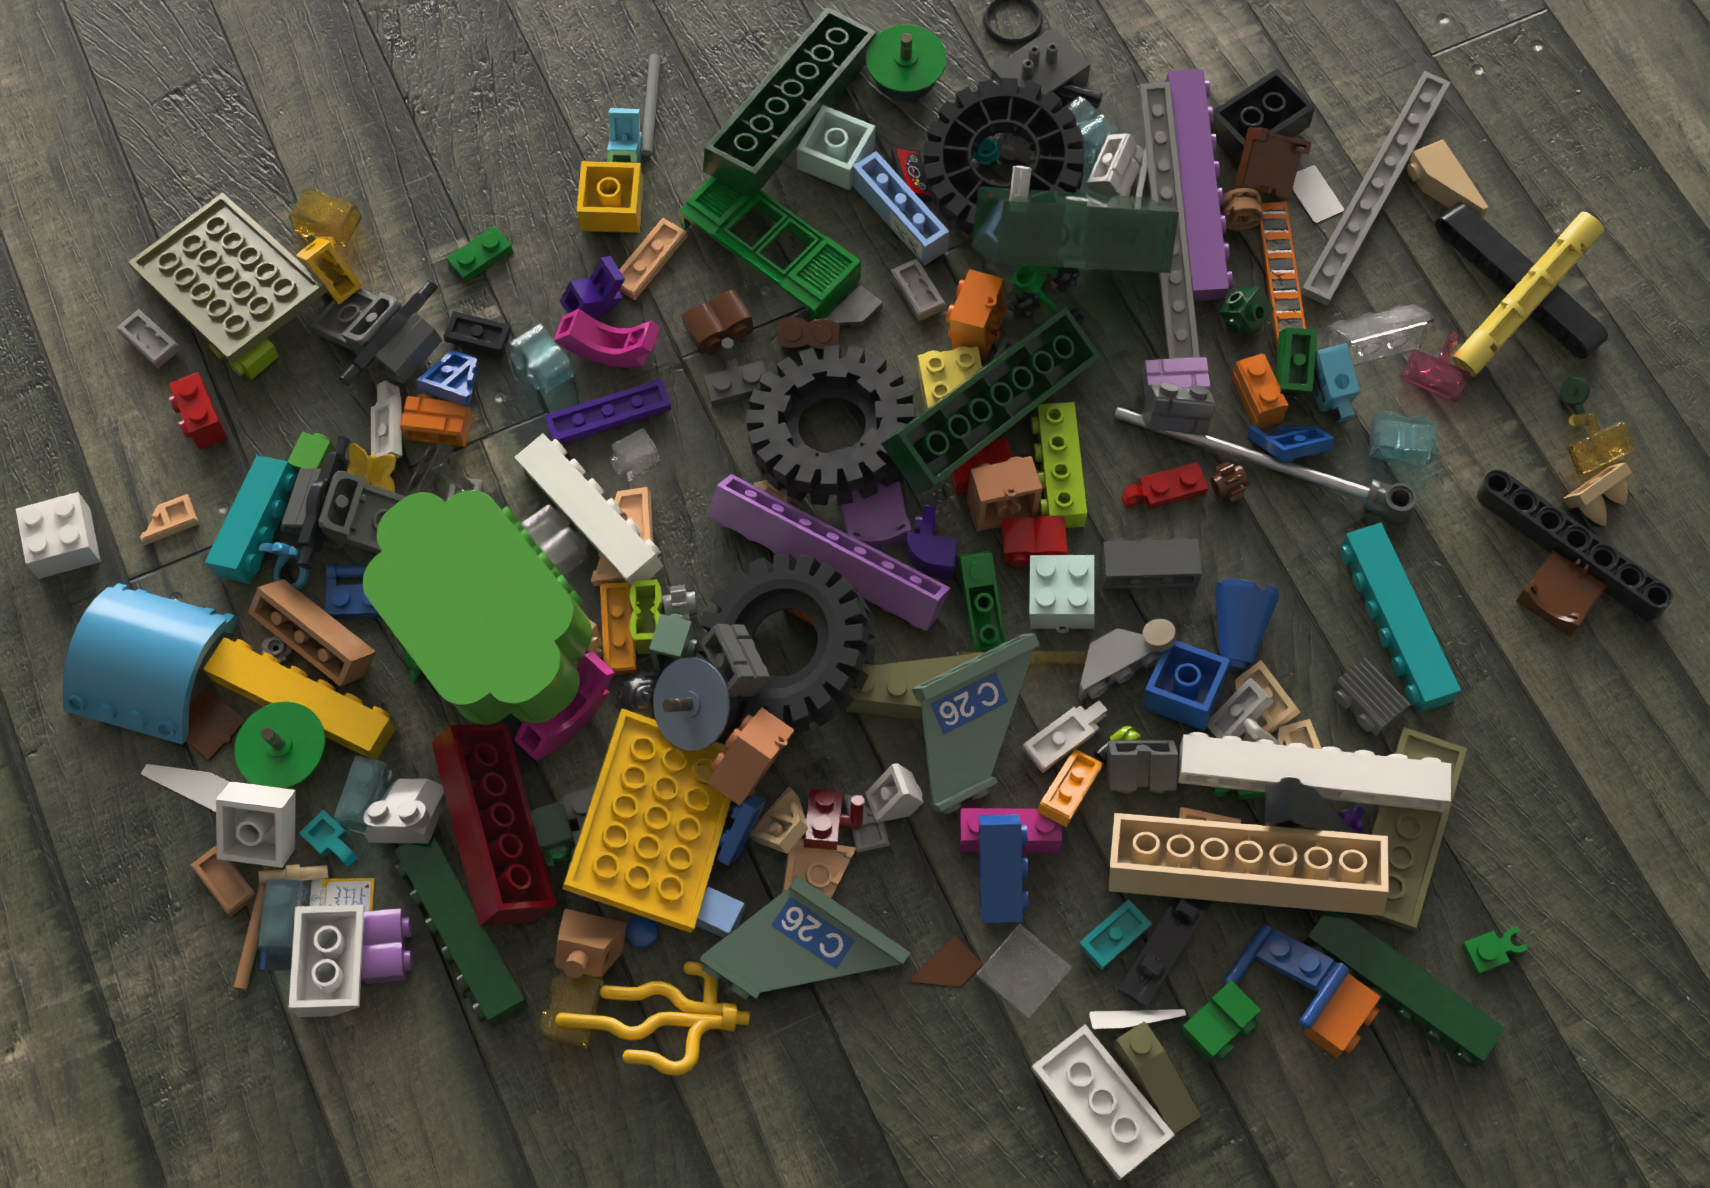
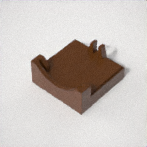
(1270, 162)
(1562, 592)

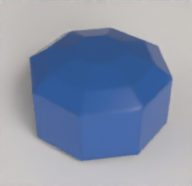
(642, 932)

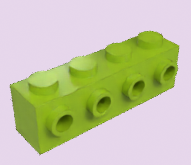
(1060, 463)

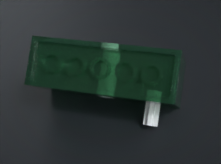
(1072, 228)

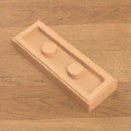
(650, 257)

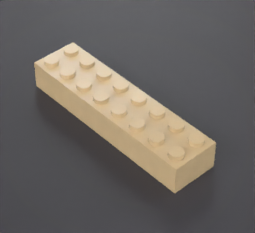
(1249, 864)

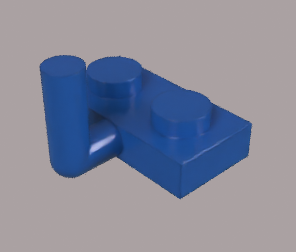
(745, 821)

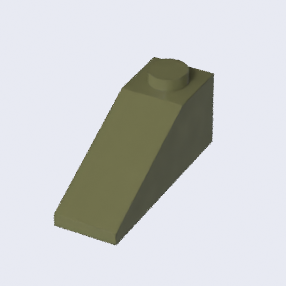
(1156, 1077)

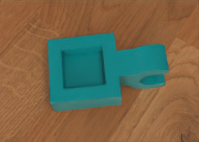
(326, 836)

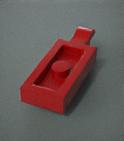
(1166, 487)

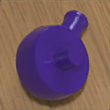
(1353, 818)

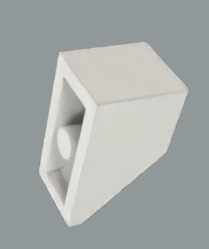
(894, 794)

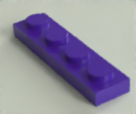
(608, 412)

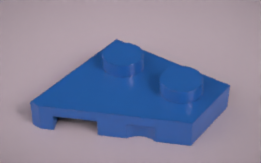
(1292, 441)

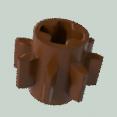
(1229, 481)

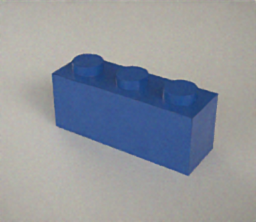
(1002, 868)

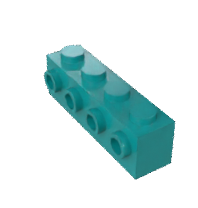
(252, 520)

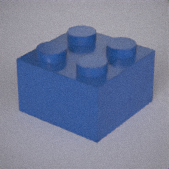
(1186, 684)

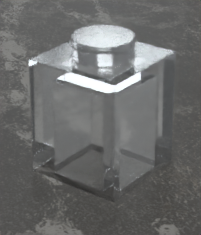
(635, 455)

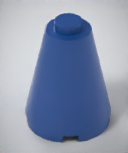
(1243, 619)

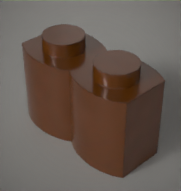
(717, 320)
(800, 334)

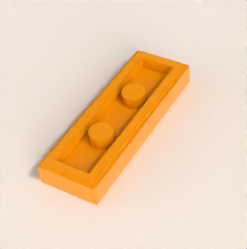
(616, 612)
(1070, 787)

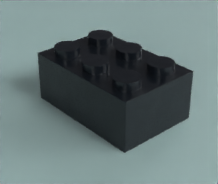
(1266, 104)

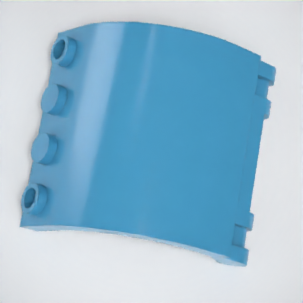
(139, 660)

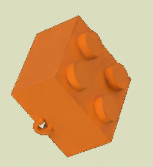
(977, 312)

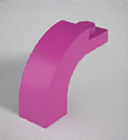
(605, 343)
(549, 736)

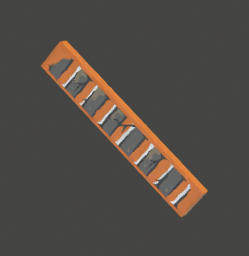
(1280, 268)

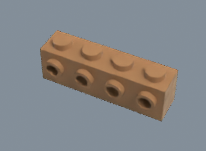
(311, 632)

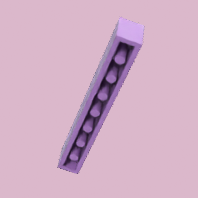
(1199, 185)
(792, 531)

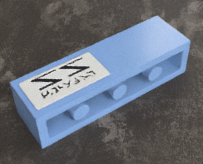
(900, 208)

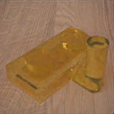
(1600, 445)

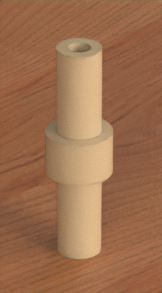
(294, 872)

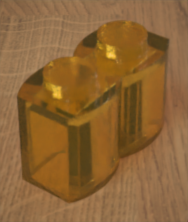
(325, 217)

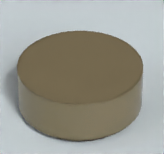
(1159, 635)

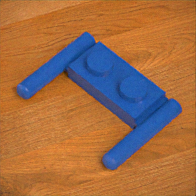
(1296, 962)

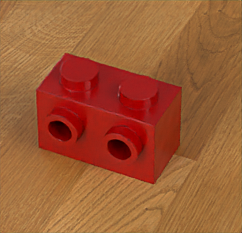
(198, 411)

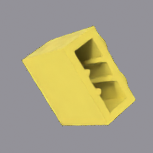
(945, 371)

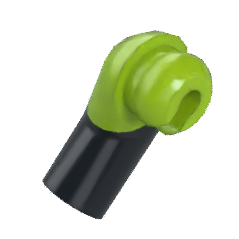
(1124, 733)

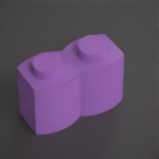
(385, 946)

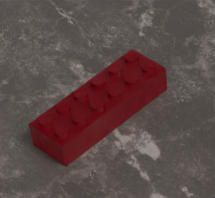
(493, 824)

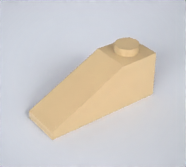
(1443, 178)

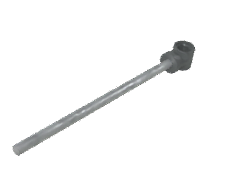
(1377, 497)

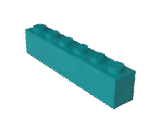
(1399, 618)

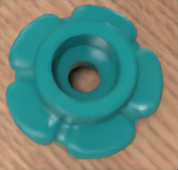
(990, 146)

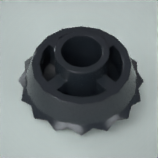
(638, 694)

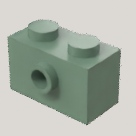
(672, 641)

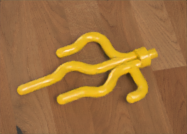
(697, 1015)

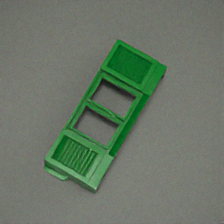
(814, 278)

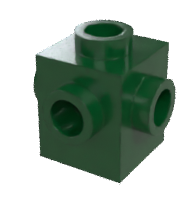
(1246, 310)

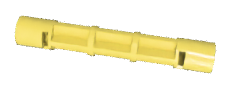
(1528, 293)

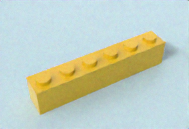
(268, 682)

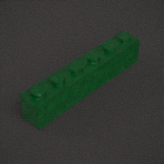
(457, 923)
(1407, 989)

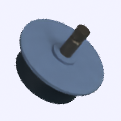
(693, 704)

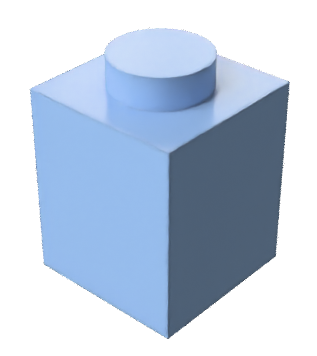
(720, 913)

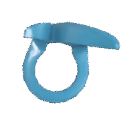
(285, 552)

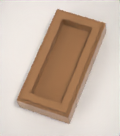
(224, 881)

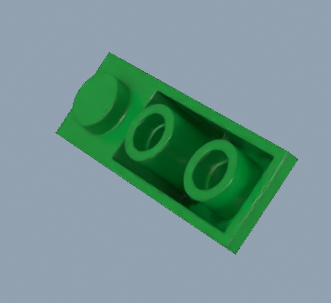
(981, 599)

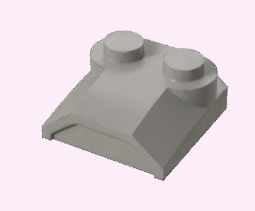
(405, 812)

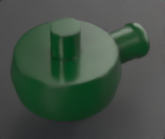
(1575, 392)

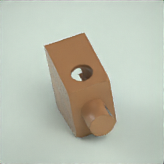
(588, 944)

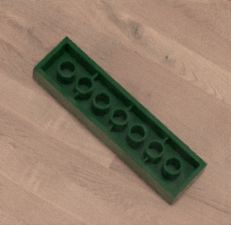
(786, 102)
(990, 401)

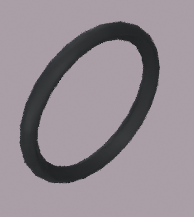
(993, 33)

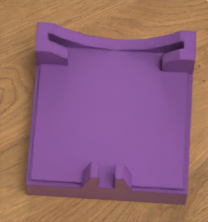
(879, 518)

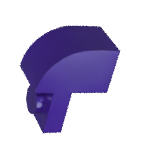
(595, 294)
(931, 553)

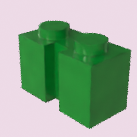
(1220, 1022)

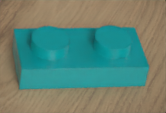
(1115, 934)

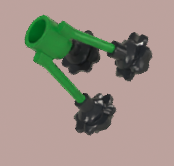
(1028, 290)

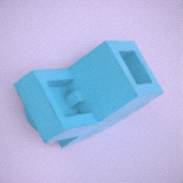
(624, 136)

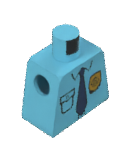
(1335, 381)

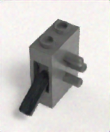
(1053, 65)

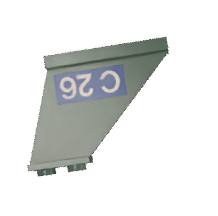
(967, 720)
(798, 942)

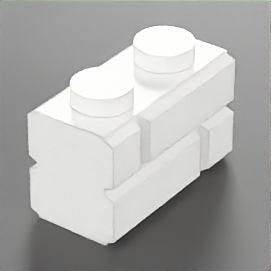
(1116, 166)

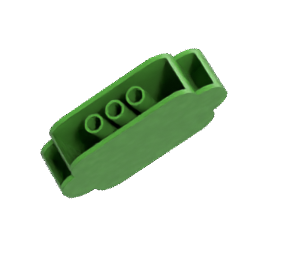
(478, 607)

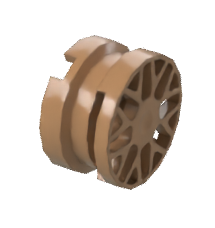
(1243, 210)

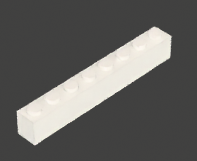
(1333, 773)

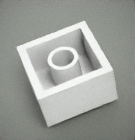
(57, 535)
(255, 824)

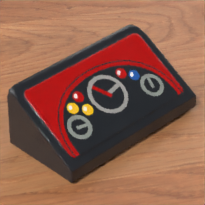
(911, 170)

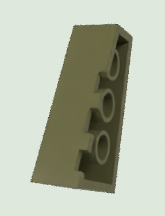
(890, 686)

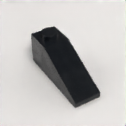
(1300, 807)

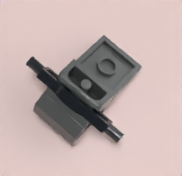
(380, 332)
(335, 507)

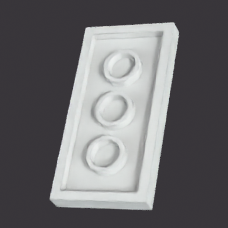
(1102, 1102)

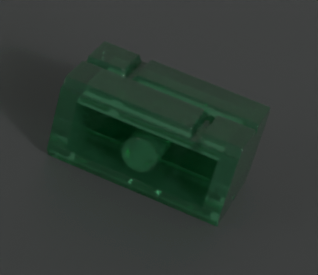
(554, 834)

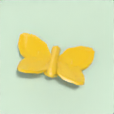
(374, 470)

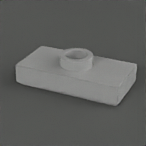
(918, 289)
(148, 338)

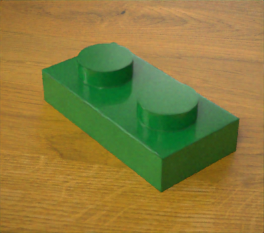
(479, 254)

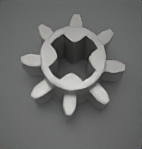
(680, 602)

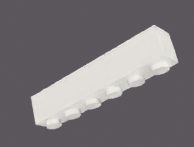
(589, 512)

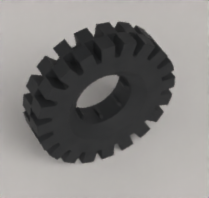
(996, 110)

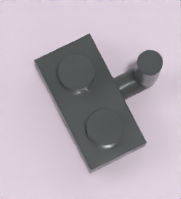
(735, 382)

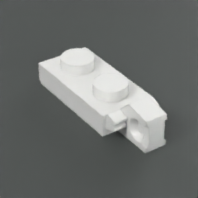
(386, 420)
(1064, 735)

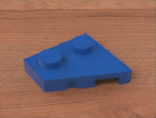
(451, 378)

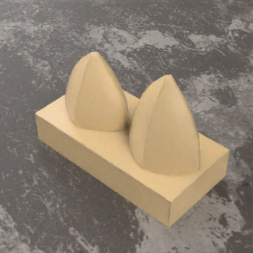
(1589, 498)

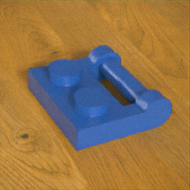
(347, 600)

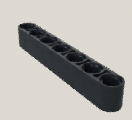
(1507, 266)
(1589, 545)

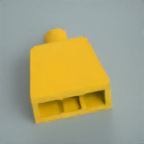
(328, 265)

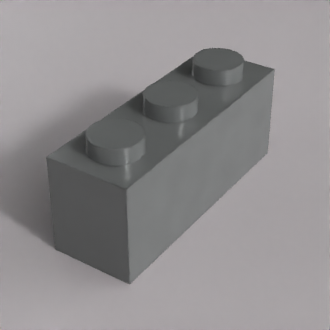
(1150, 563)

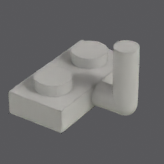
(1240, 713)

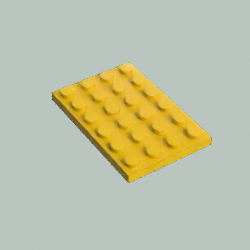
(650, 826)

